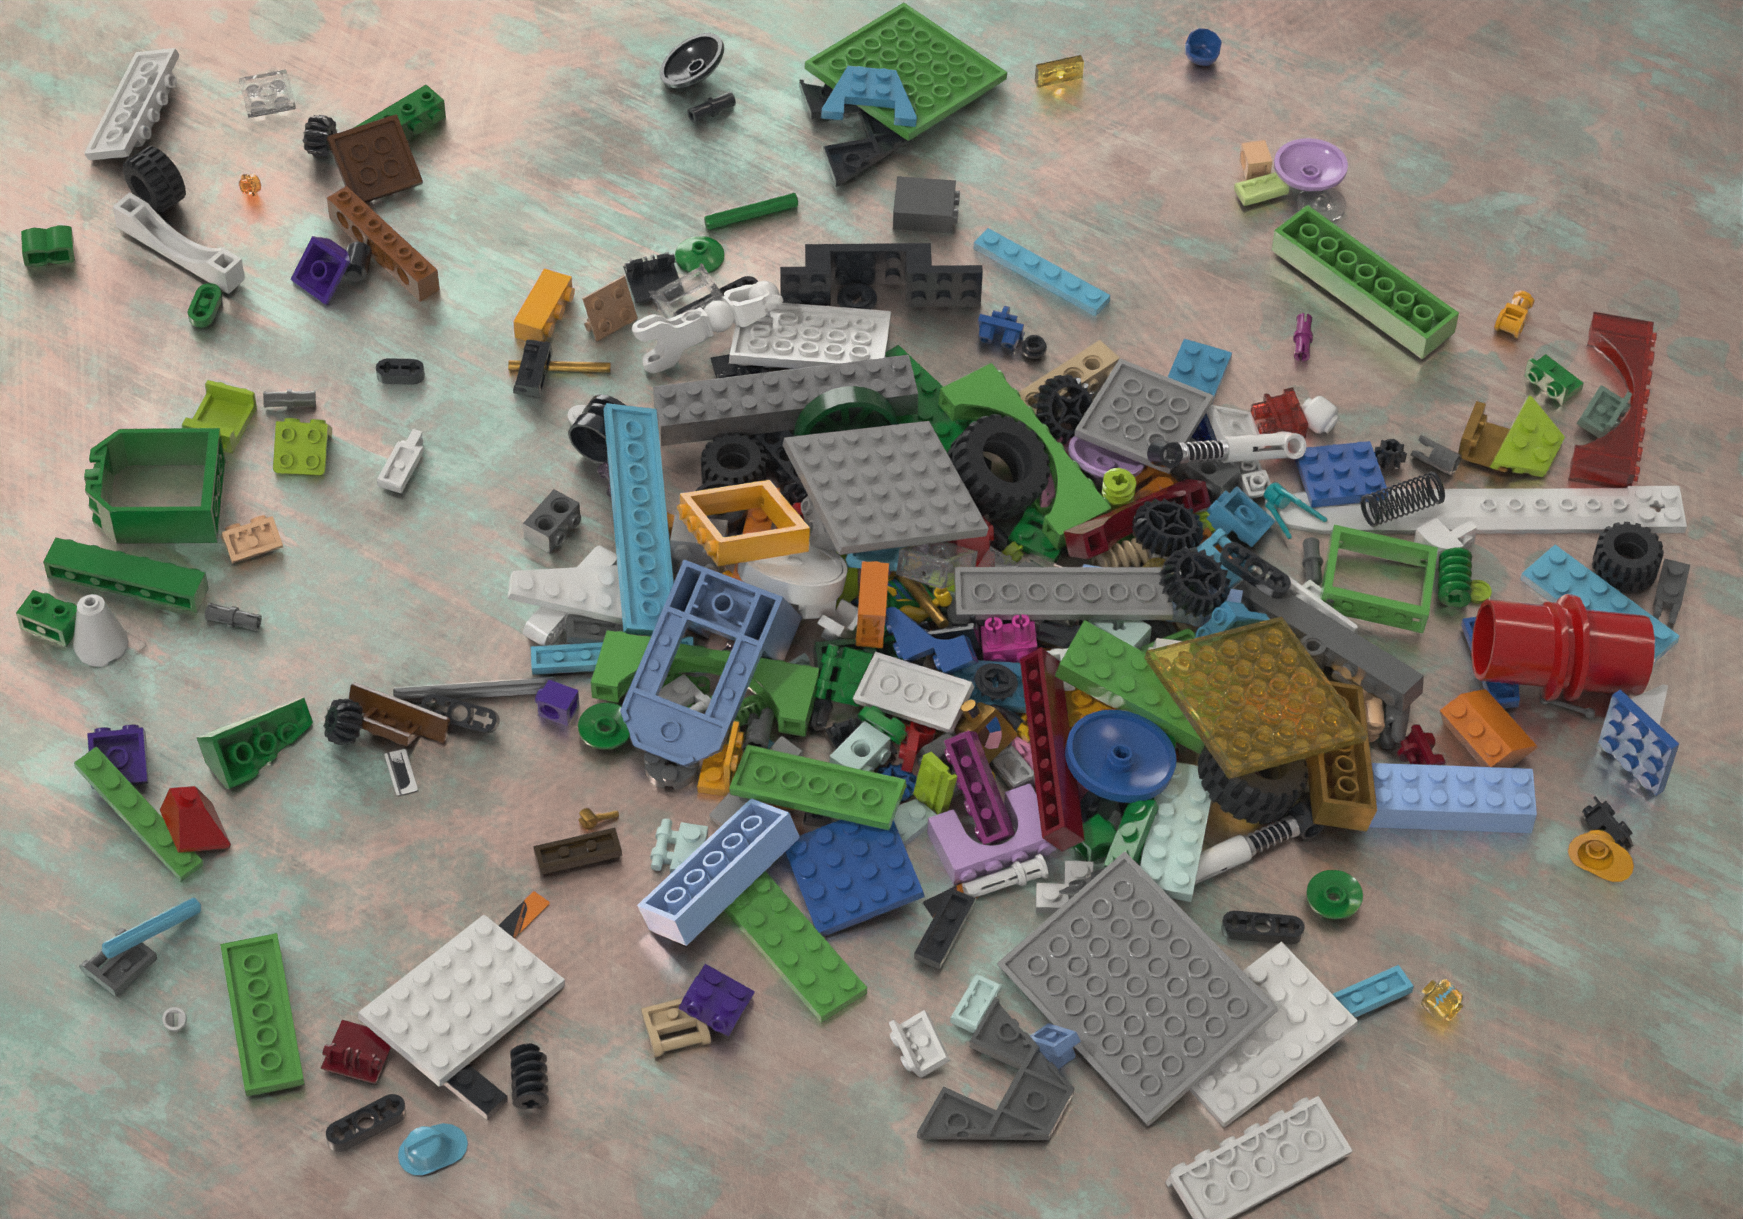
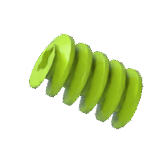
(1118, 487)

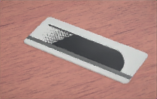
(401, 772)

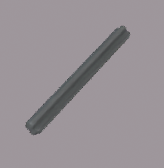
(473, 689)

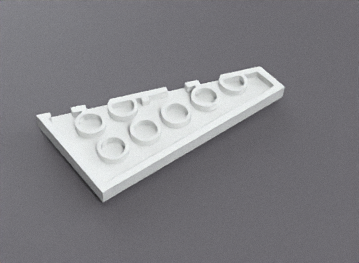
(575, 590)

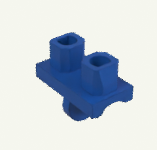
(1001, 324)

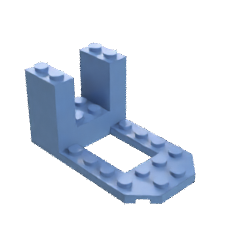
(703, 604)

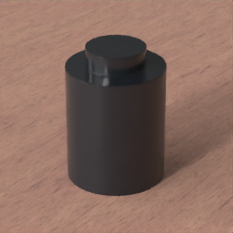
(360, 258)

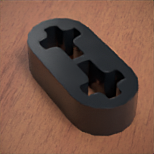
(400, 371)

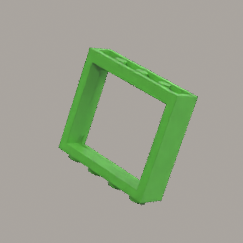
(1372, 607)

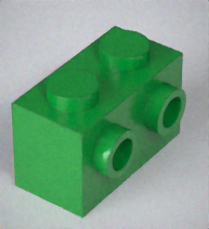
(48, 617)

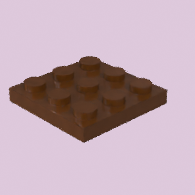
(375, 159)

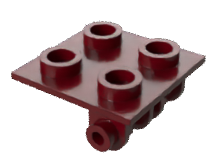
(356, 1052)

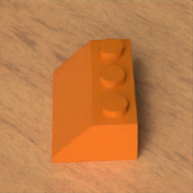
(1486, 730)

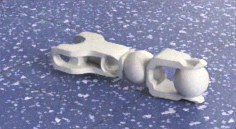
(674, 335)

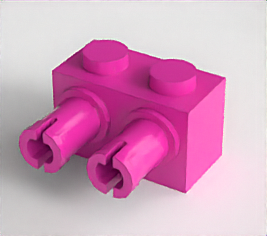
(1008, 641)

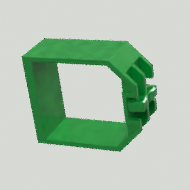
(157, 448)

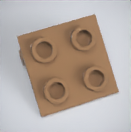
(609, 308)

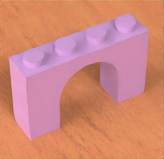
(968, 860)

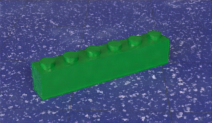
(126, 574)

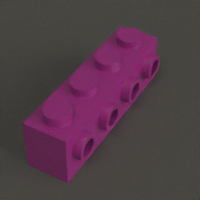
(979, 788)

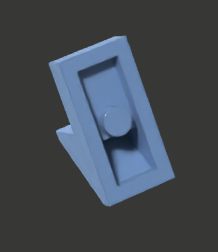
(1056, 1043)

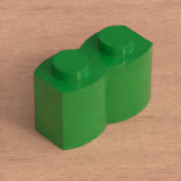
(47, 245)

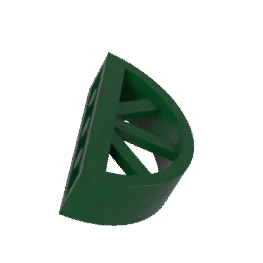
(842, 400)

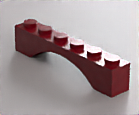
(1105, 530)

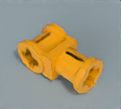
(1514, 315)

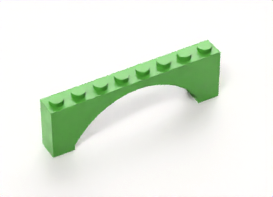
(988, 394)
(781, 685)

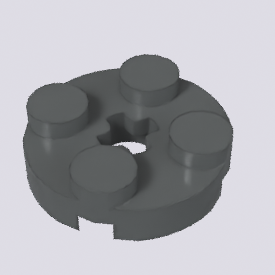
(663, 776)

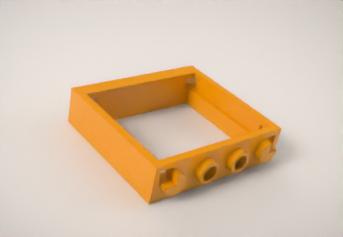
(788, 539)

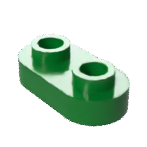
(202, 310)
(892, 728)

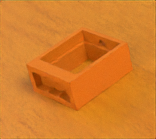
(872, 604)

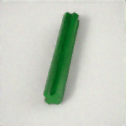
(751, 211)

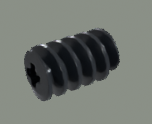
(528, 1077)

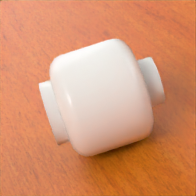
(1320, 414)

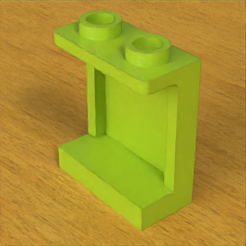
(226, 409)

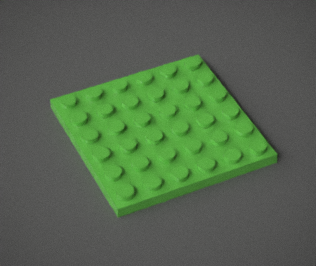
(931, 63)

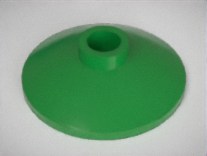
(699, 250)
(599, 718)
(1334, 885)

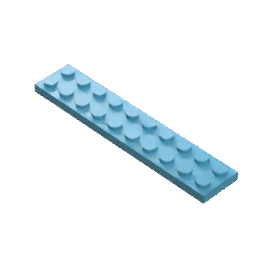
(638, 515)

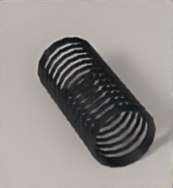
(1373, 503)

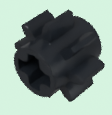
(1390, 454)

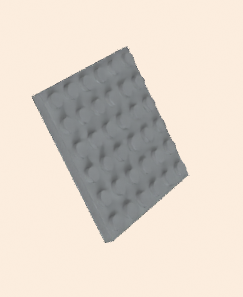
(884, 487)

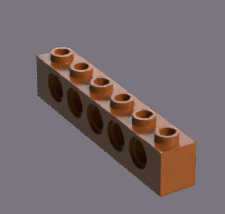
(387, 246)

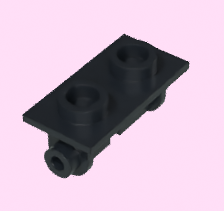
(1601, 816)

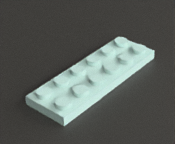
(1177, 834)

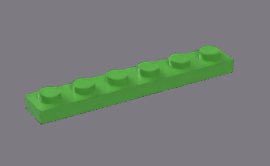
(136, 812)

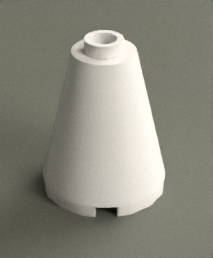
(97, 632)

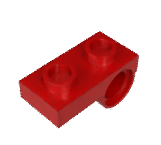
(917, 737)

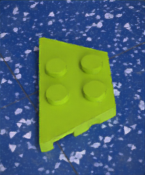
(1530, 442)

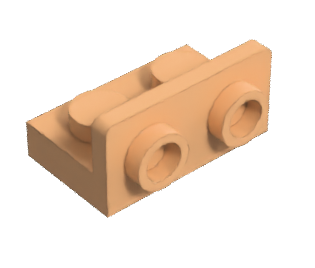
(251, 539)

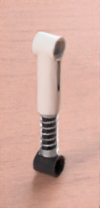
(1228, 449)
(1242, 848)

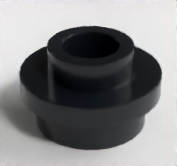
(1034, 347)

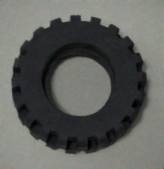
(1017, 449)
(1251, 795)

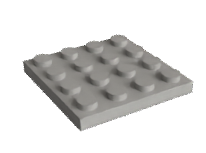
(1142, 408)

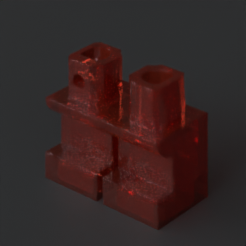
(1281, 414)

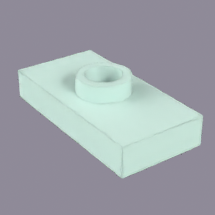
(975, 1003)

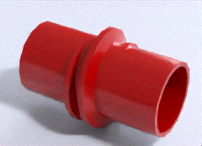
(1562, 647)

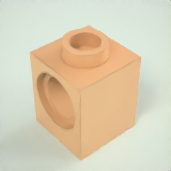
(1255, 159)

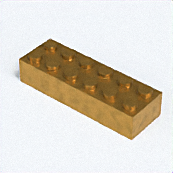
(1343, 778)

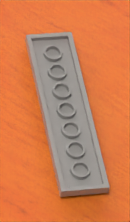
(1061, 593)

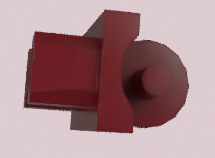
(1418, 748)

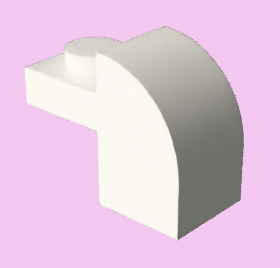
(1438, 535)
(842, 625)

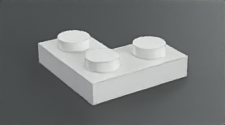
(1047, 894)

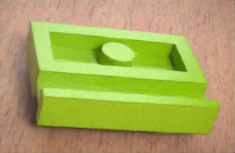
(934, 784)

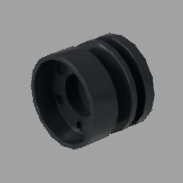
(588, 430)

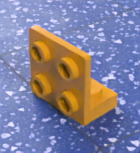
(720, 768)

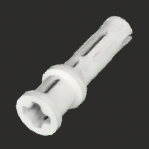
(1017, 874)

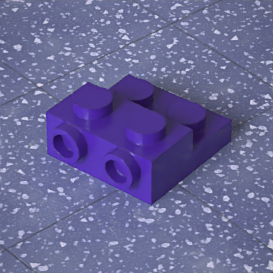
(124, 749)
(716, 1000)

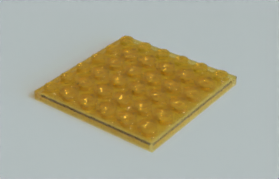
(1255, 697)

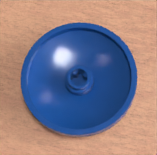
(1120, 756)

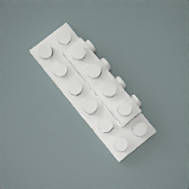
(135, 105)

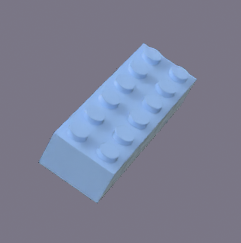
(1454, 798)
(718, 871)

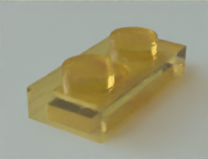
(1059, 71)

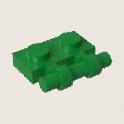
(849, 675)

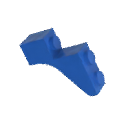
(916, 643)

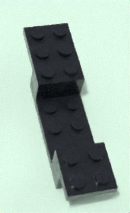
(881, 265)

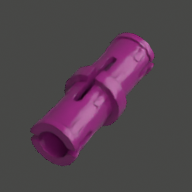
(1303, 337)

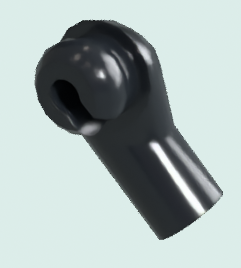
(1000, 538)

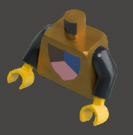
(994, 726)

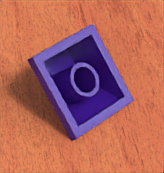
(321, 268)

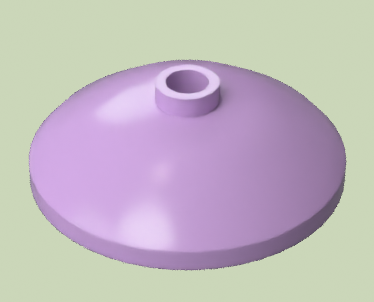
(1310, 164)
(1098, 460)

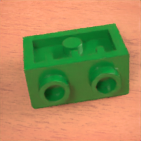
(1552, 378)

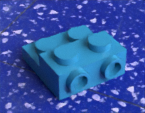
(1241, 514)
(1229, 616)

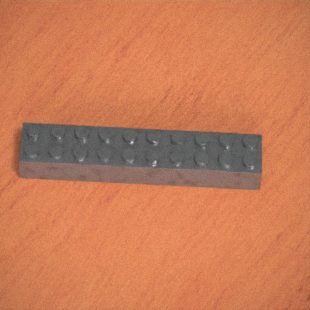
(774, 399)

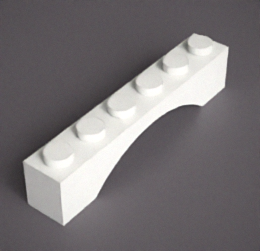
(211, 264)

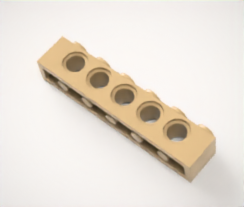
(1090, 365)

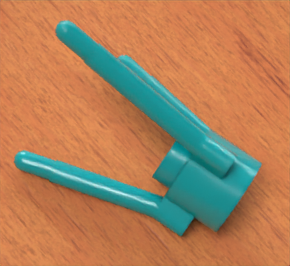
(1280, 498)

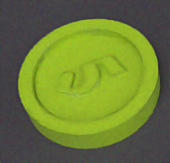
(1480, 591)

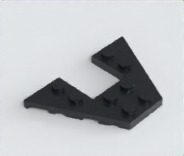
(852, 157)

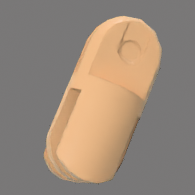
(1374, 715)

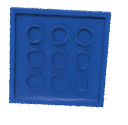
(852, 873)

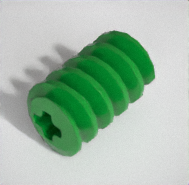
(1455, 577)

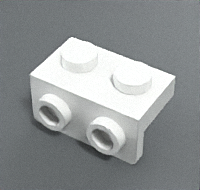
(919, 1044)

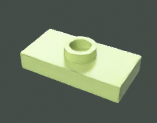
(1260, 189)

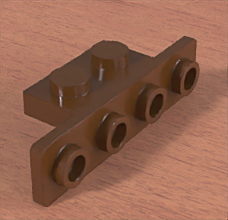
(397, 718)

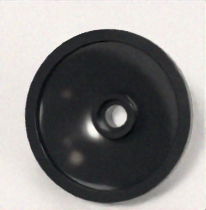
(692, 61)

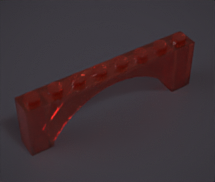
(1613, 457)

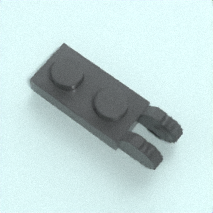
(1671, 588)

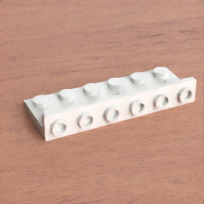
(1260, 1162)

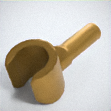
(590, 820)

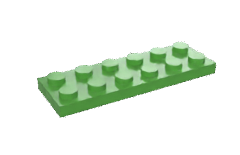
(818, 787)
(795, 948)
(262, 1014)

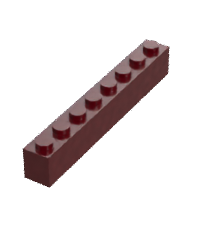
(1048, 736)

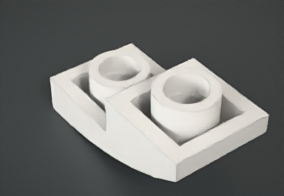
(1252, 478)

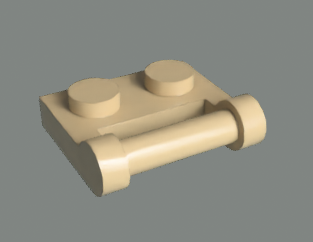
(667, 1018)

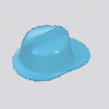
(432, 1148)

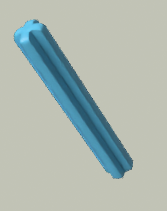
(151, 928)

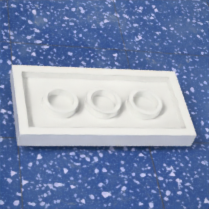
(913, 692)

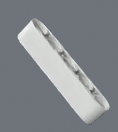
(549, 624)

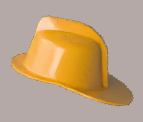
(1601, 856)

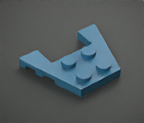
(870, 88)

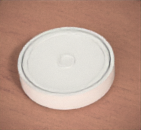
(800, 578)

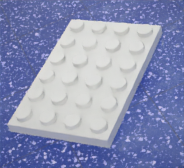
(811, 336)
(461, 1000)
(1293, 1037)

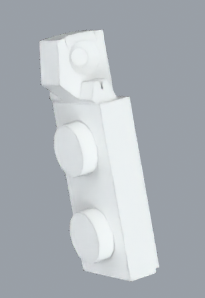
(402, 463)

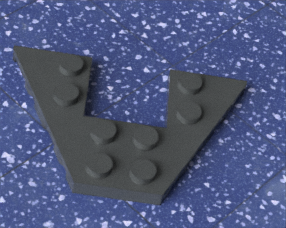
(1030, 1104)

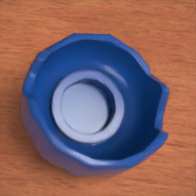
(1202, 47)

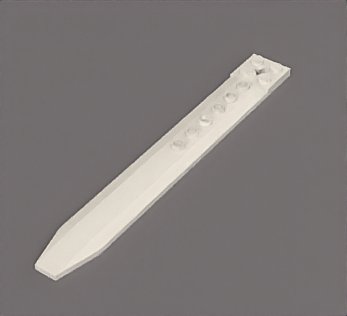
(1511, 511)

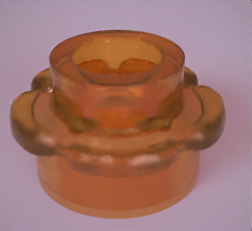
(250, 184)

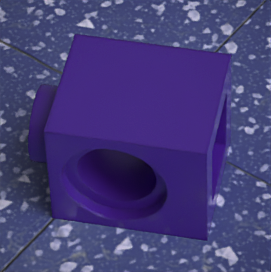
(557, 702)

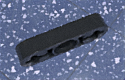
(1267, 587)
(481, 711)
(1253, 934)
(362, 1134)

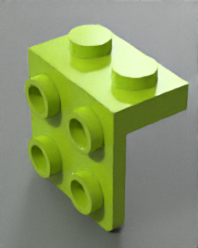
(301, 447)

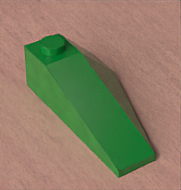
(246, 746)

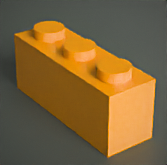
(544, 306)

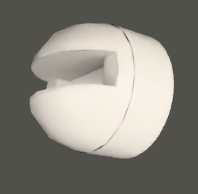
(168, 1019)

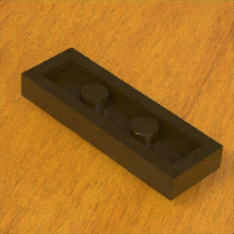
(577, 851)

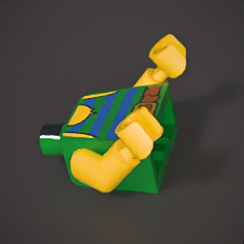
(901, 599)

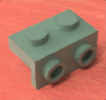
(1603, 412)

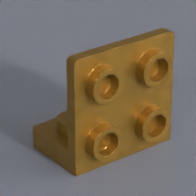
(1481, 439)

